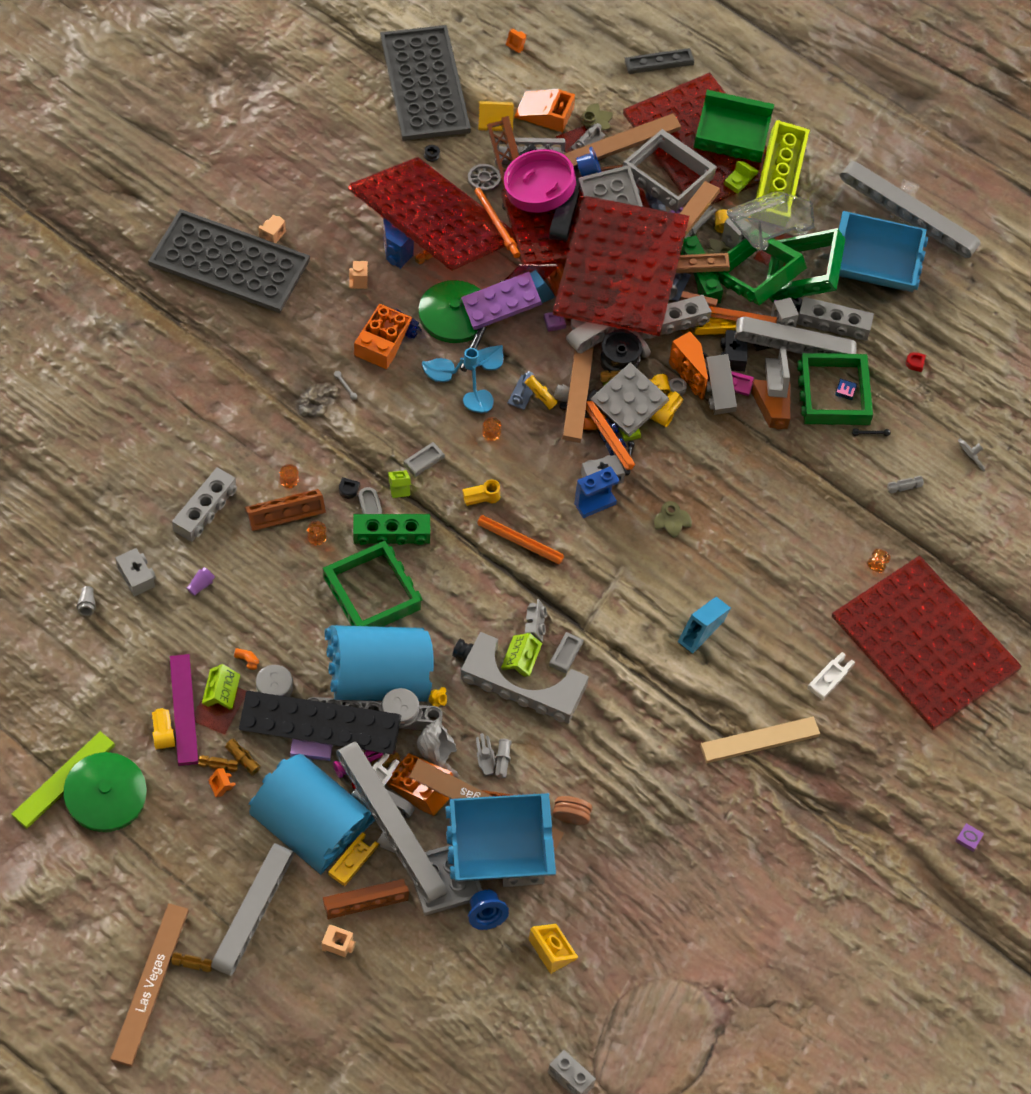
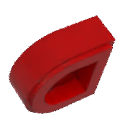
(915, 361)

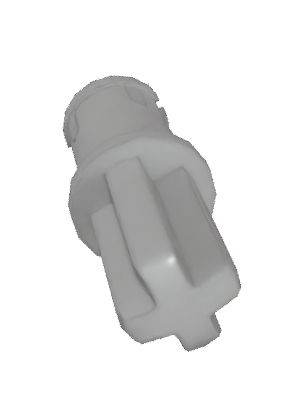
(502, 758)

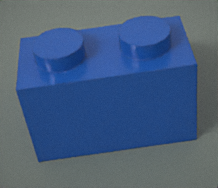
(397, 245)

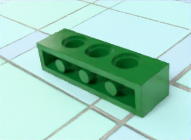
(399, 522)

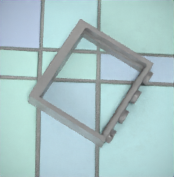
(681, 153)

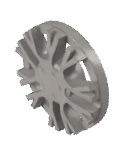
(484, 177)

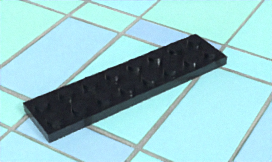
(320, 722)

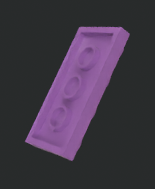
(501, 300)

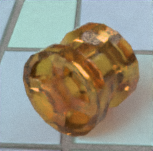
(495, 426)
(289, 471)
(316, 528)
(878, 560)

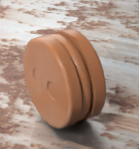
(572, 810)

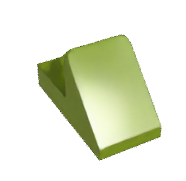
(740, 176)
(399, 483)

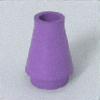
(200, 581)

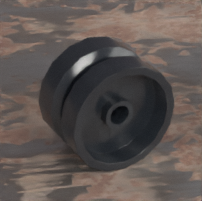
(619, 350)

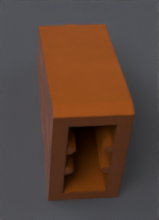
(774, 409)

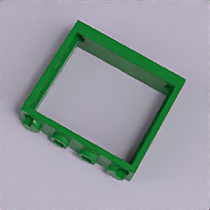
(794, 266)
(817, 284)
(835, 417)
(385, 617)

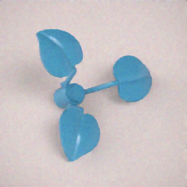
(489, 358)

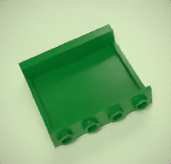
(733, 126)

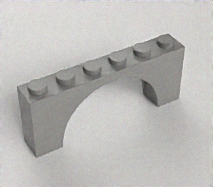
(556, 701)

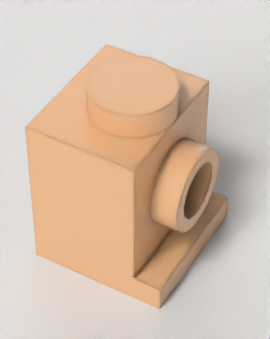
(272, 229)
(358, 275)
(335, 935)

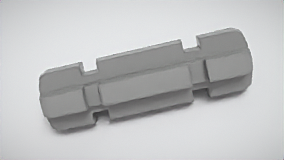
(905, 484)

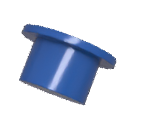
(588, 163)
(487, 910)

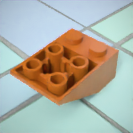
(546, 108)
(382, 336)
(689, 362)
(414, 792)

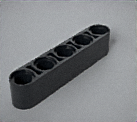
(564, 217)

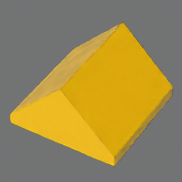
(493, 112)
(551, 946)

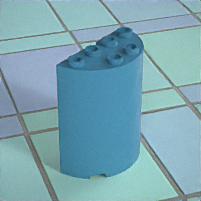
(882, 251)
(378, 660)
(309, 811)
(500, 837)

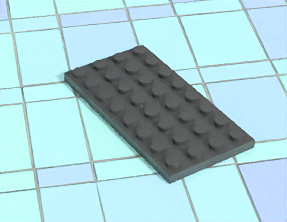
(425, 82)
(229, 260)

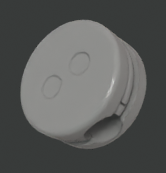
(275, 681)
(404, 703)

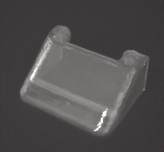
(771, 217)

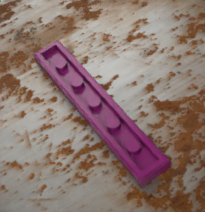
(184, 710)

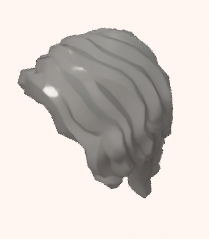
(437, 745)

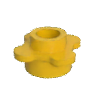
(438, 697)

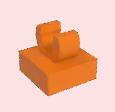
(516, 40)
(220, 782)

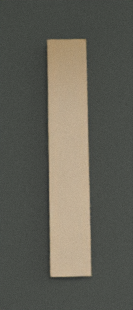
(760, 739)

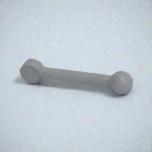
(337, 374)

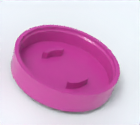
(540, 180)

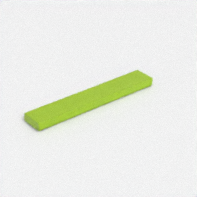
(53, 788)

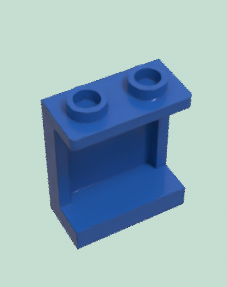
(595, 492)

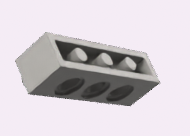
(684, 315)
(835, 318)
(217, 481)

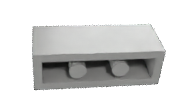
(720, 384)

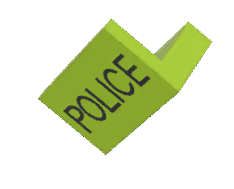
(522, 654)
(221, 686)

